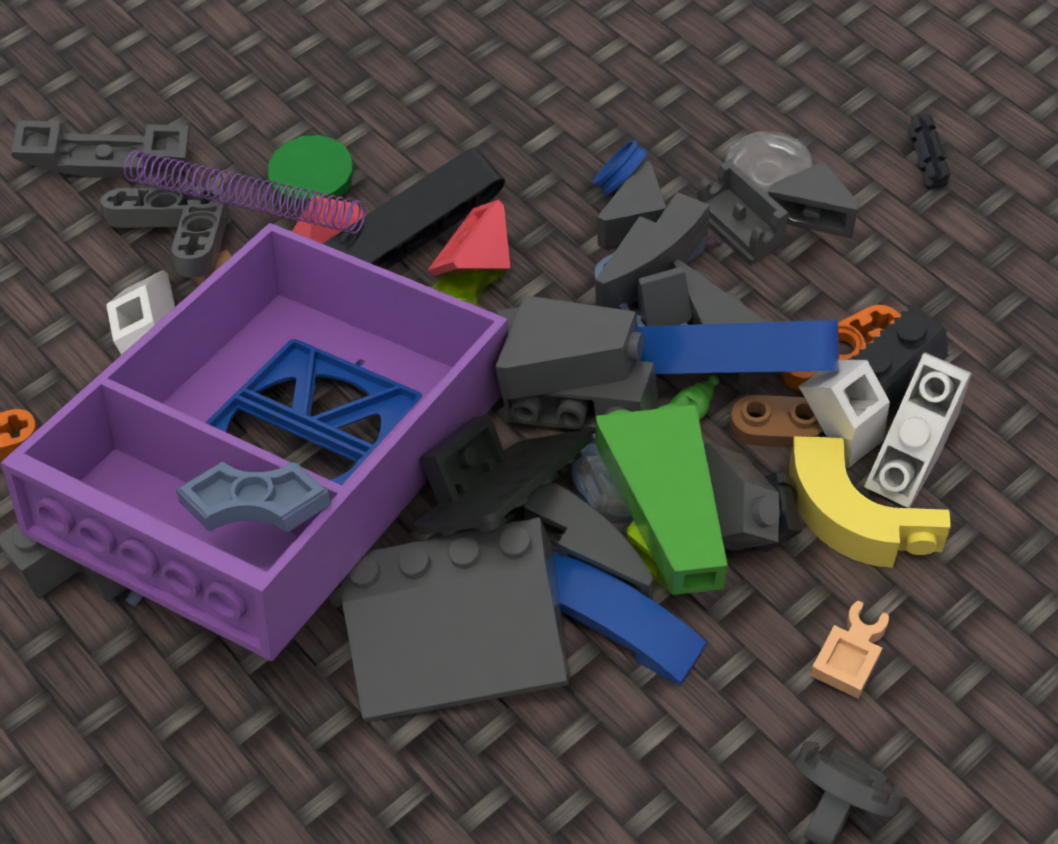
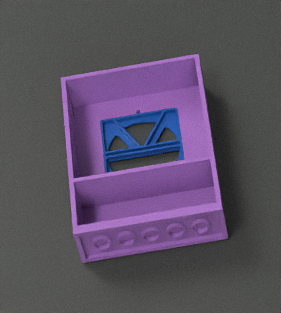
(279, 310)

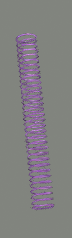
(348, 217)

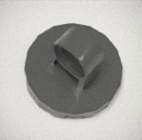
(846, 784)

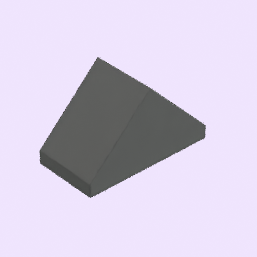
(635, 198)
(817, 201)

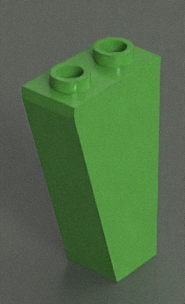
(668, 490)

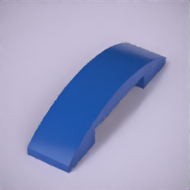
(628, 618)

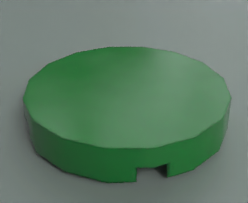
(311, 164)

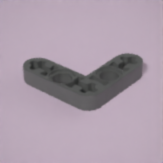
(171, 209)

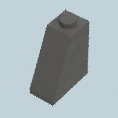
(566, 347)

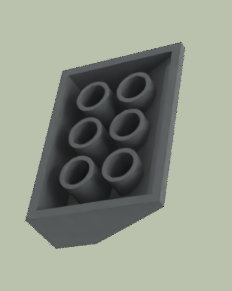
(455, 621)

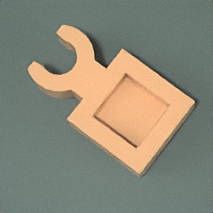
(850, 655)

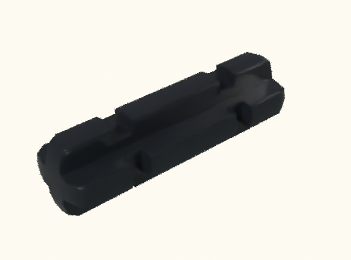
(929, 151)

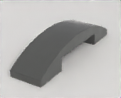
(97, 154)

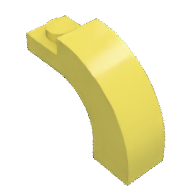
(850, 520)

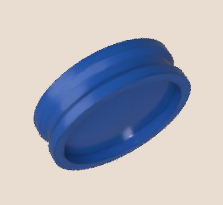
(620, 167)

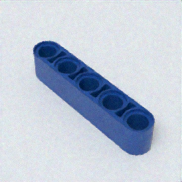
(742, 347)

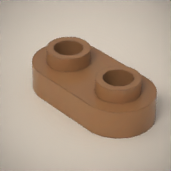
(777, 423)

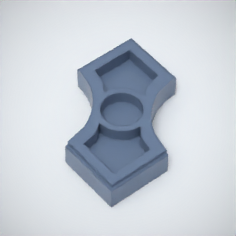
(275, 497)

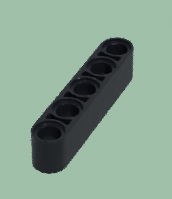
(422, 211)

